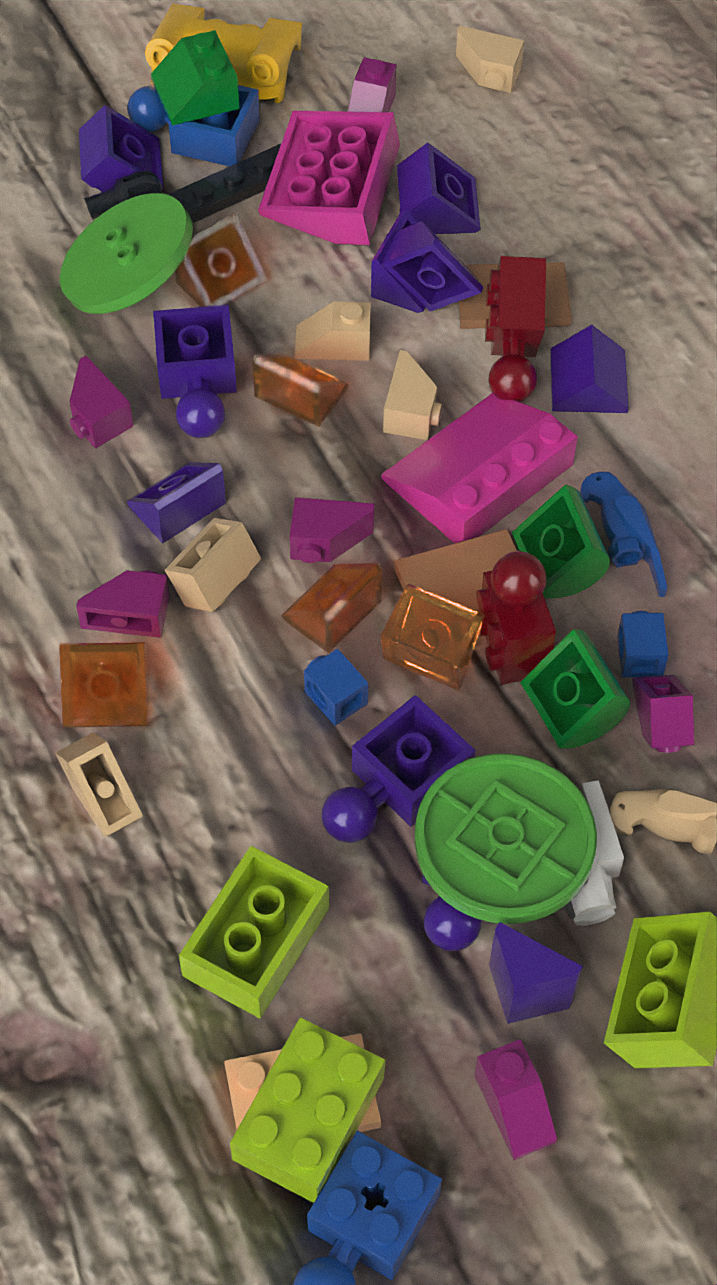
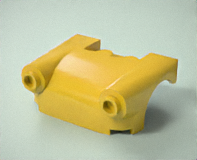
(255, 53)

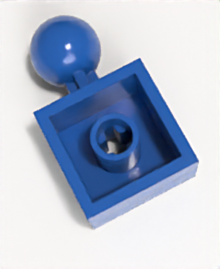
(213, 138)
(358, 1234)

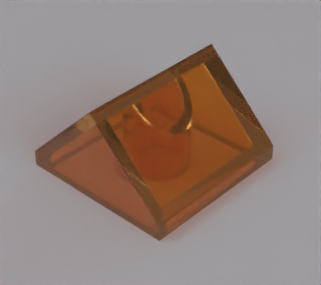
(219, 264)
(296, 387)
(336, 603)
(431, 636)
(104, 684)

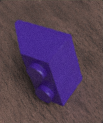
(115, 148)
(438, 192)
(429, 268)

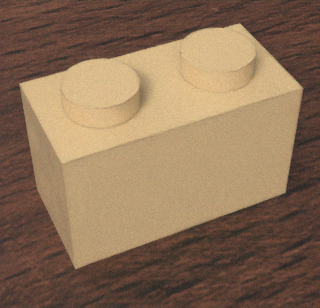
(213, 564)

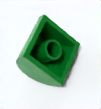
(565, 543)
(576, 692)

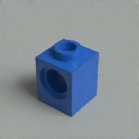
(642, 644)
(335, 686)

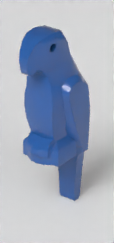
(625, 525)

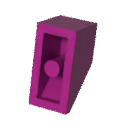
(373, 86)
(97, 406)
(328, 528)
(127, 604)
(664, 712)
(515, 1098)

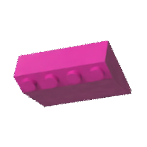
(332, 174)
(483, 466)

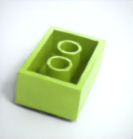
(254, 931)
(667, 993)
(307, 1109)

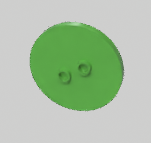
(126, 253)
(505, 838)

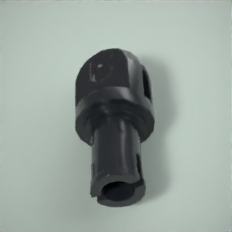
(125, 188)

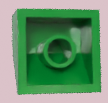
(196, 79)

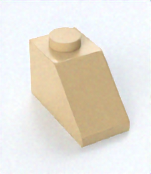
(490, 57)
(335, 333)
(411, 401)
(99, 783)

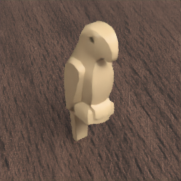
(668, 814)

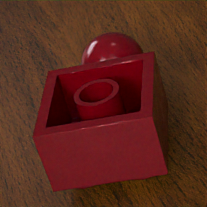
(515, 324)
(516, 616)

